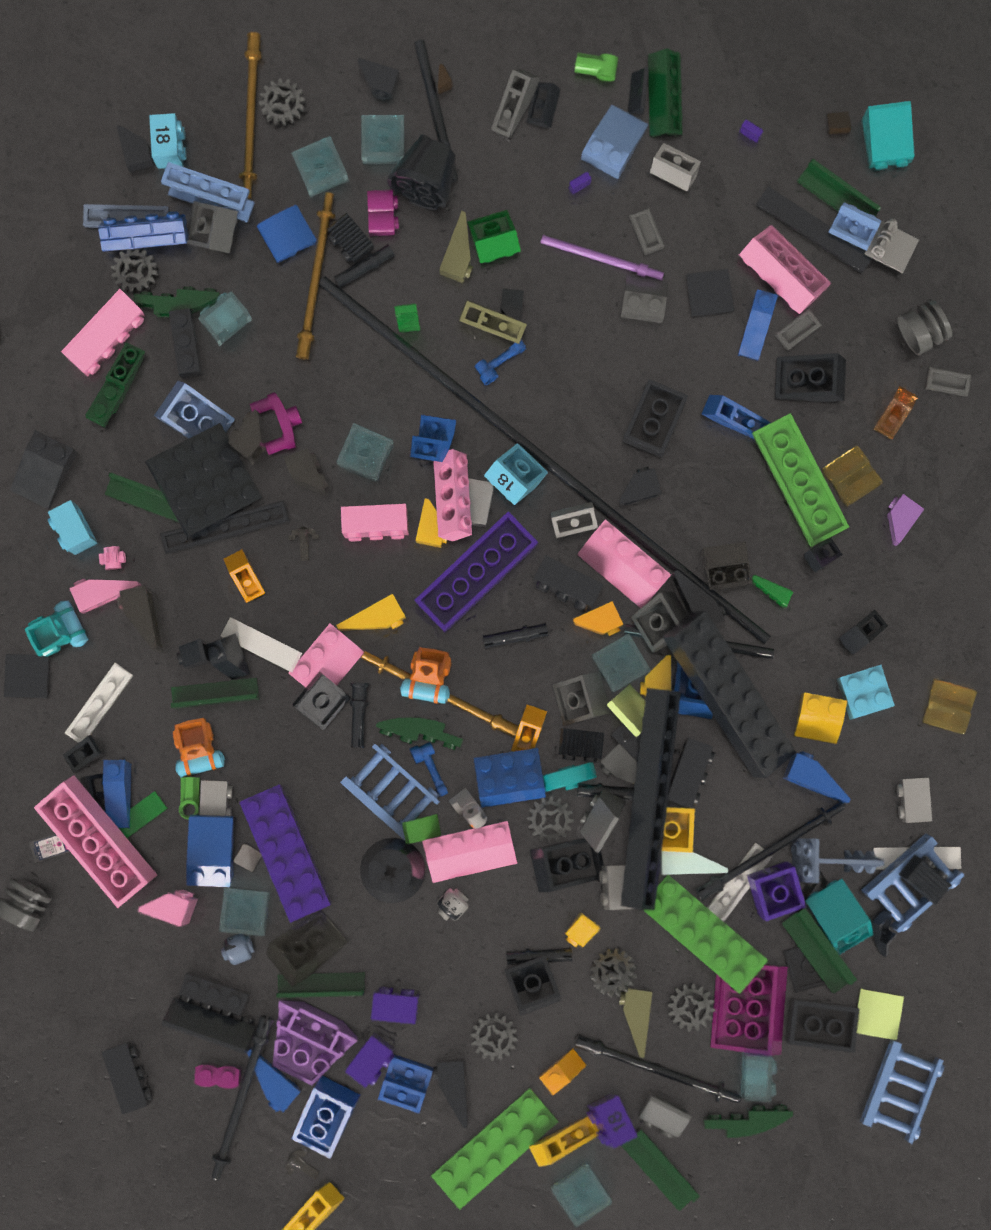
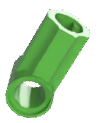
(601, 66)
(190, 795)

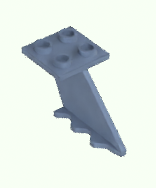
(806, 860)

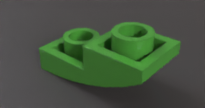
(421, 829)

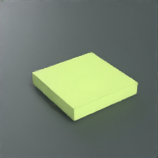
(629, 709)
(879, 1014)

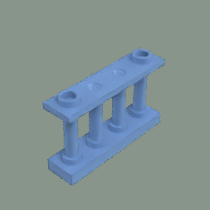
(198, 187)
(370, 798)
(890, 876)
(880, 1094)

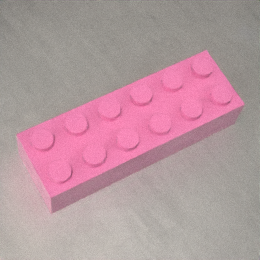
(95, 841)

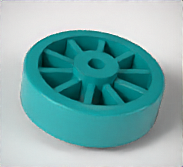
(569, 776)

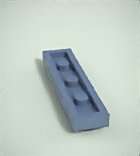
(95, 214)

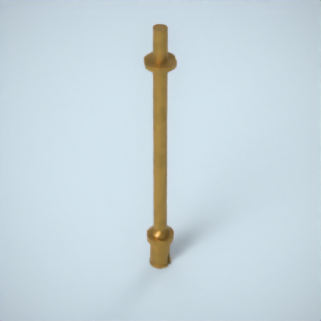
(253, 55)
(306, 336)
(495, 721)

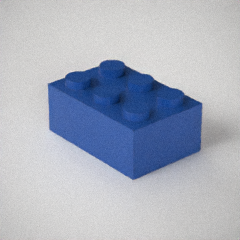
(509, 777)

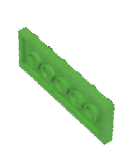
(800, 480)
(706, 935)
(494, 1148)

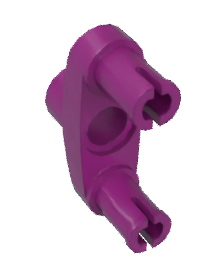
(287, 418)

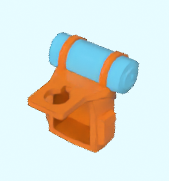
(428, 676)
(195, 747)

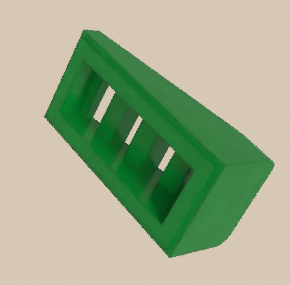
(776, 592)

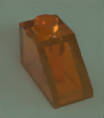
(896, 412)

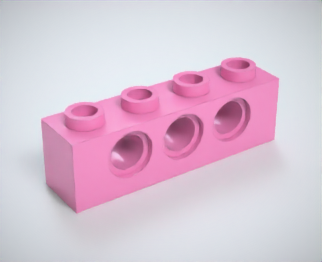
(453, 496)

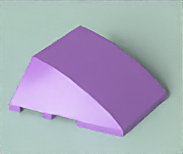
(308, 1040)

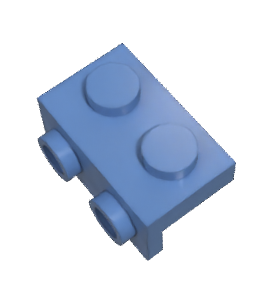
(855, 226)

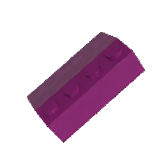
(755, 1017)

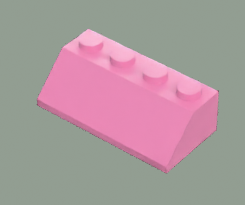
(784, 269)
(104, 333)
(623, 564)
(469, 852)

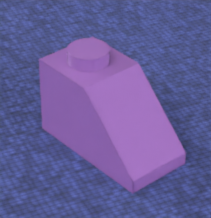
(902, 517)

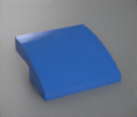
(286, 233)
(433, 438)
(406, 1083)

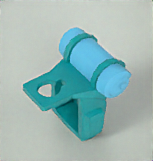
(56, 630)

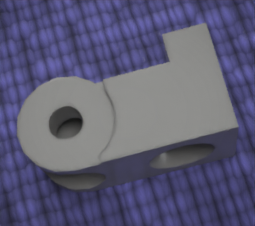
(469, 808)

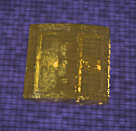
(852, 476)
(949, 706)

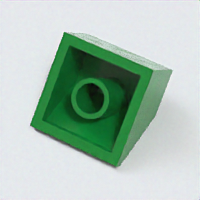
(494, 236)

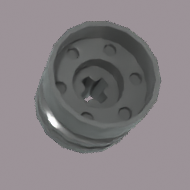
(924, 327)
(23, 904)

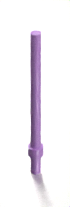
(641, 270)

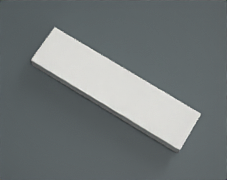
(262, 645)
(99, 703)
(949, 855)
(734, 890)

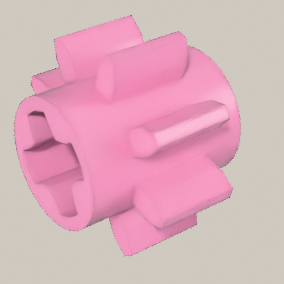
(112, 558)

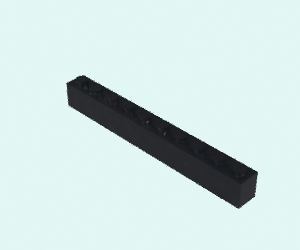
(650, 799)

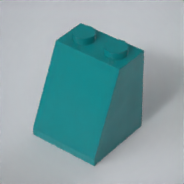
(889, 135)
(839, 916)

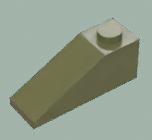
(457, 257)
(492, 321)
(637, 1011)

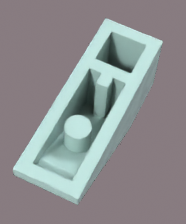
(688, 864)

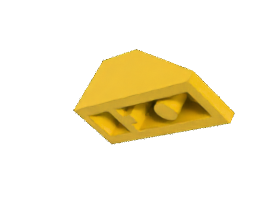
(378, 616)
(581, 930)
(563, 1141)
(316, 1209)

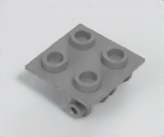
(892, 246)

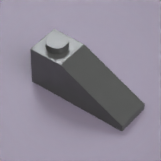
(515, 101)
(620, 765)

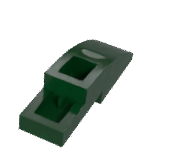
(185, 299)
(116, 385)
(411, 728)
(757, 1121)

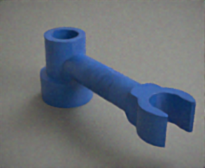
(487, 370)
(424, 753)

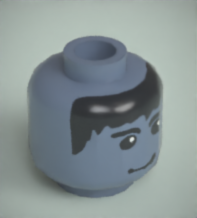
(237, 949)

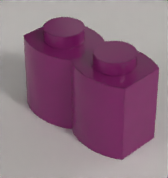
(381, 212)
(212, 1074)

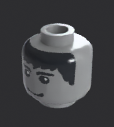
(452, 904)

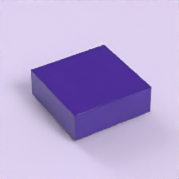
(751, 130)
(580, 182)

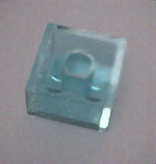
(382, 139)
(320, 166)
(224, 317)
(365, 452)
(620, 663)
(244, 911)
(757, 1077)
(581, 1194)

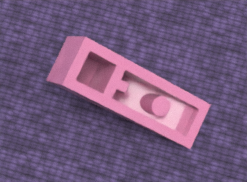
(95, 593)

